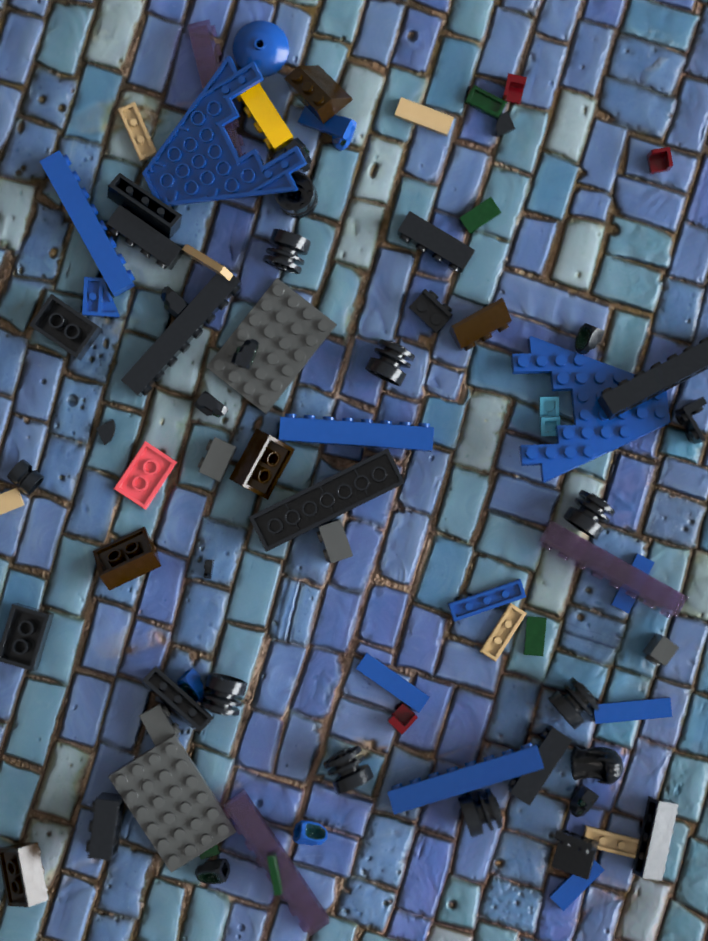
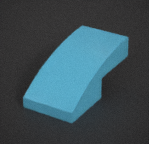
(549, 415)

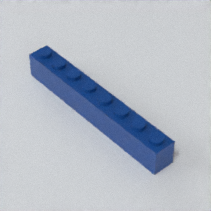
(87, 223)
(356, 433)
(466, 779)

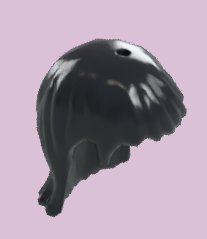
(596, 763)

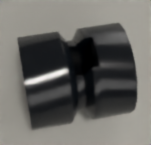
(25, 477)

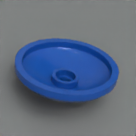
(269, 57)

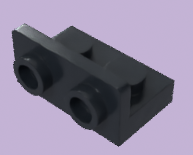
(431, 310)

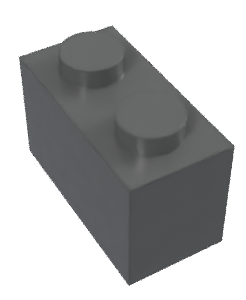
(217, 459)
(335, 541)
(660, 650)
(159, 724)

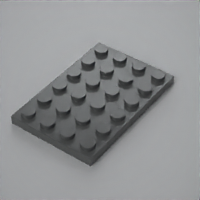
(287, 336)
(172, 803)

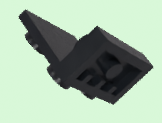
(685, 418)
(574, 853)

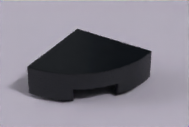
(504, 125)
(107, 431)
(209, 564)

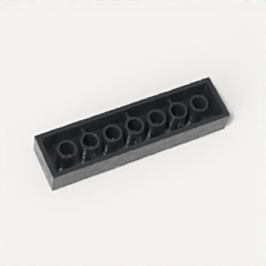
(326, 500)

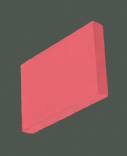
(145, 475)

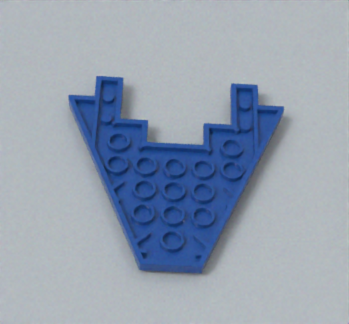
(200, 159)
(592, 430)

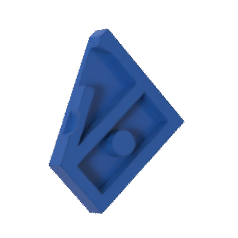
(97, 299)

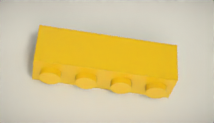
(266, 118)

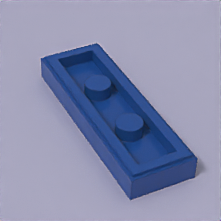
(335, 126)
(622, 600)
(574, 886)

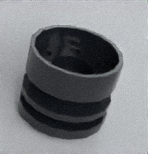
(307, 193)
(287, 249)
(390, 362)
(589, 514)
(223, 694)
(574, 703)
(348, 769)
(480, 812)

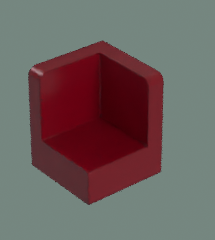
(514, 88)
(659, 160)
(402, 718)

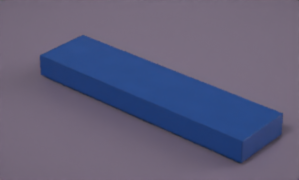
(486, 600)
(392, 682)
(633, 710)

